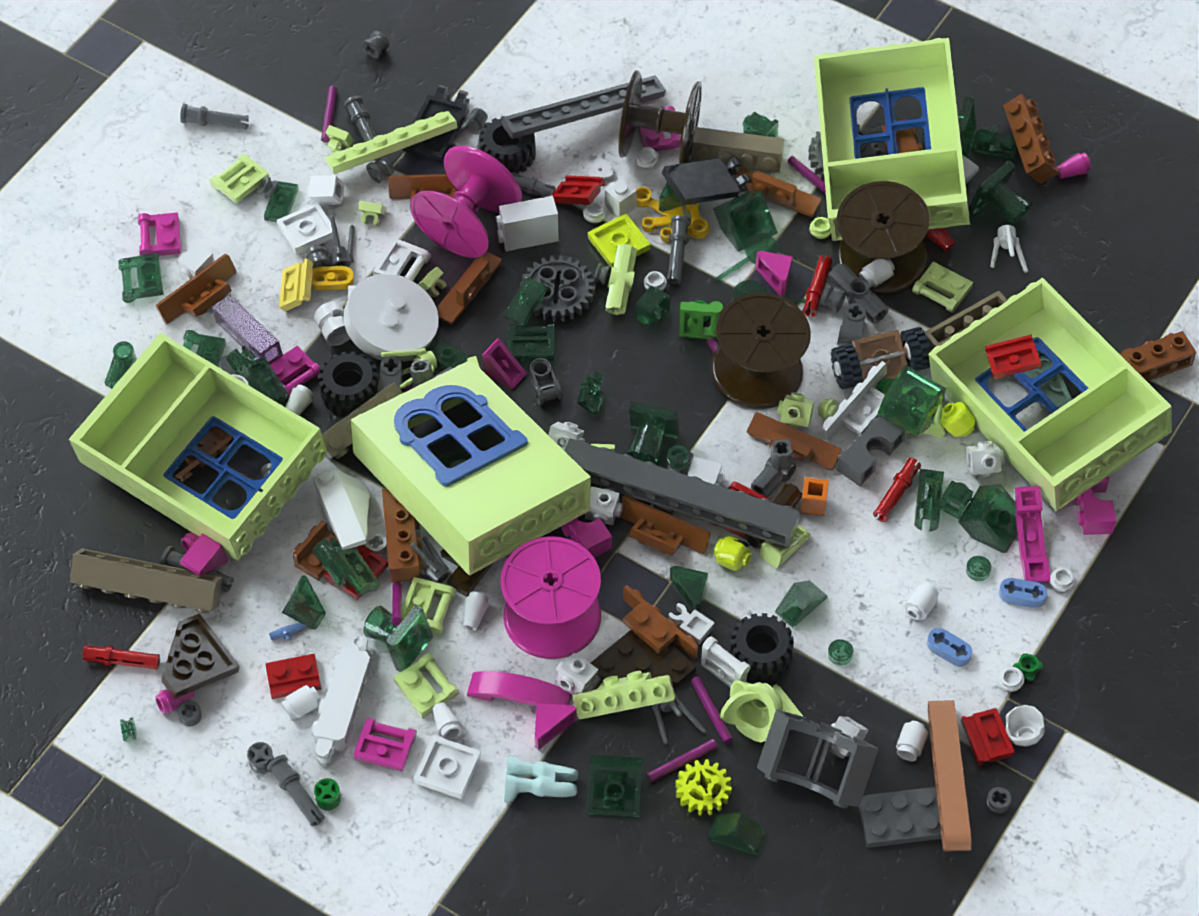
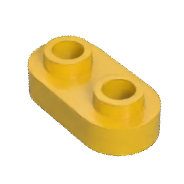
(332, 278)

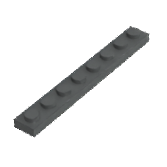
(577, 108)

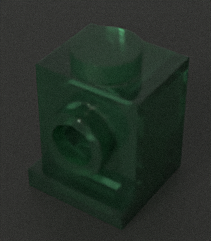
(760, 125)
(652, 305)
(959, 494)

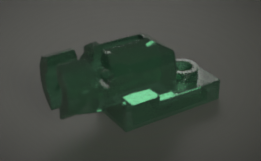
(257, 373)
(929, 498)
(346, 566)

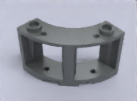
(857, 770)

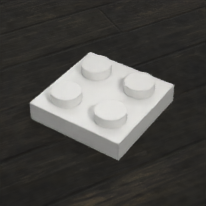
(306, 228)
(447, 767)

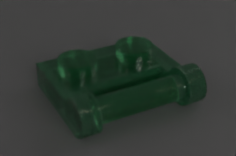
(148, 277)
(209, 347)
(531, 347)

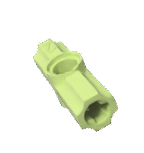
(621, 279)

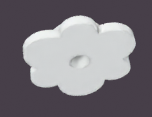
(600, 169)

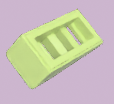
(776, 556)

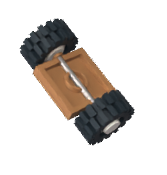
(855, 360)

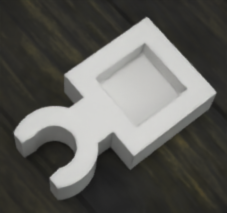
(692, 624)

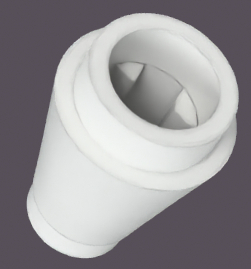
(299, 399)
(475, 608)
(447, 723)

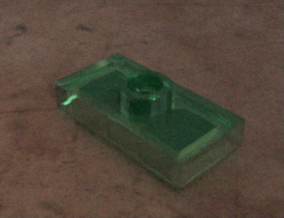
(281, 201)
(525, 301)
(446, 354)

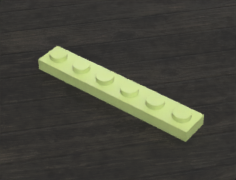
(391, 142)

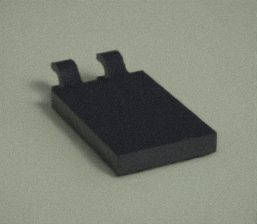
(437, 146)
(705, 180)

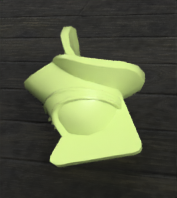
(754, 706)

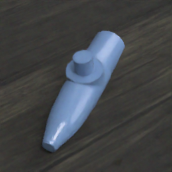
(287, 631)

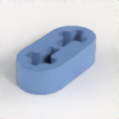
(1023, 592)
(949, 647)

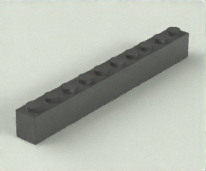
(685, 493)

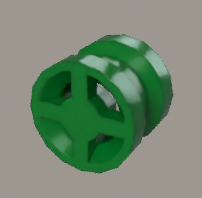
(325, 788)

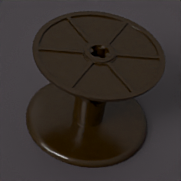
(658, 119)
(884, 223)
(760, 350)

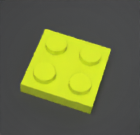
(615, 233)

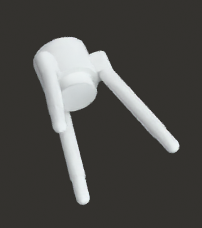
(1007, 240)

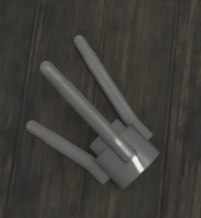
(475, 122)
(339, 255)
(434, 571)
(671, 705)

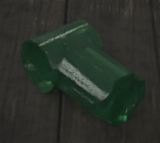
(120, 364)

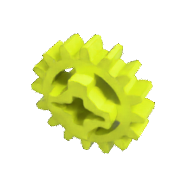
(713, 782)

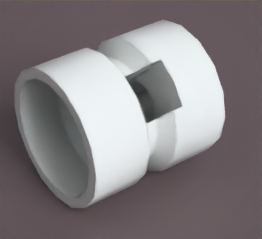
(331, 322)

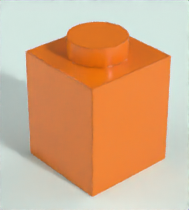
(814, 496)

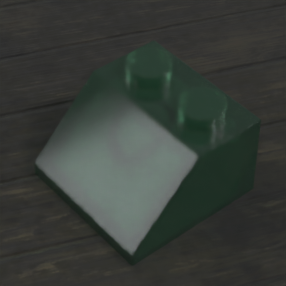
(745, 217)
(912, 401)
(991, 517)
(615, 785)

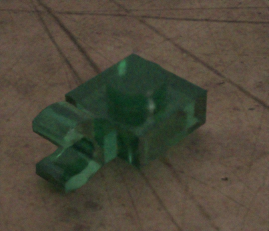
(590, 394)

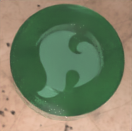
(978, 568)
(840, 652)

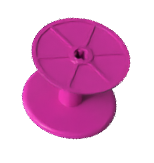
(480, 183)
(551, 597)

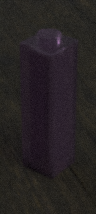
(246, 329)

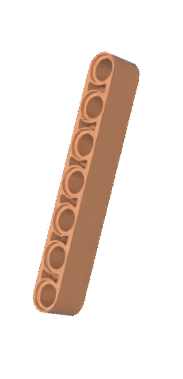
(949, 776)

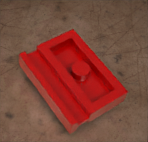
(578, 190)
(1012, 356)
(292, 674)
(987, 736)

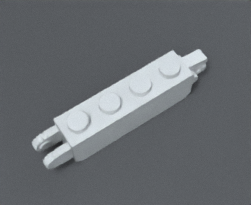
(342, 700)

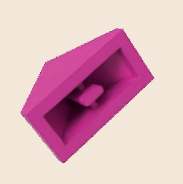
(774, 269)
(502, 365)
(204, 556)
(551, 721)

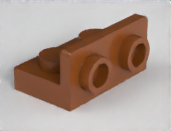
(303, 552)

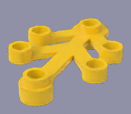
(644, 199)

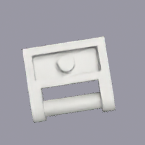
(398, 256)
(722, 663)

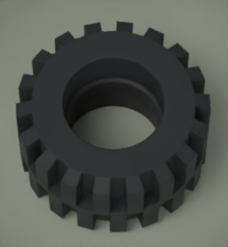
(513, 158)
(342, 369)
(763, 630)

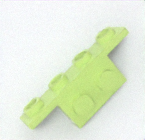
(624, 694)

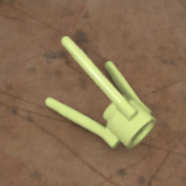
(421, 354)

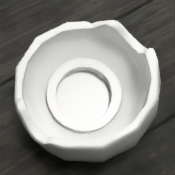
(1025, 725)

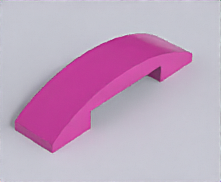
(1030, 534)
(515, 688)

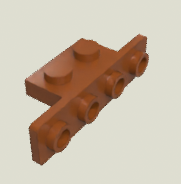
(411, 185)
(781, 192)
(467, 287)
(199, 292)
(213, 441)
(803, 444)
(662, 529)
(653, 627)

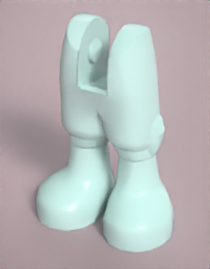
(546, 779)

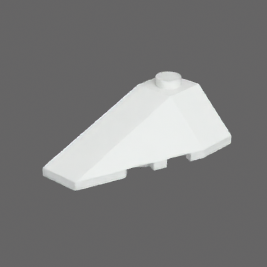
(345, 506)

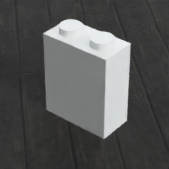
(528, 223)

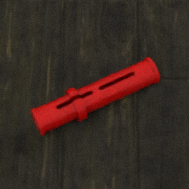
(817, 286)
(901, 482)
(122, 657)

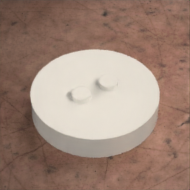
(389, 316)

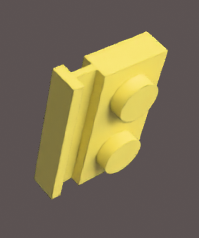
(296, 285)

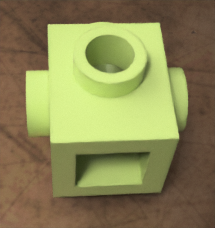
(801, 404)

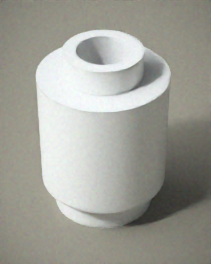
(877, 272)
(921, 601)
(301, 702)
(911, 740)

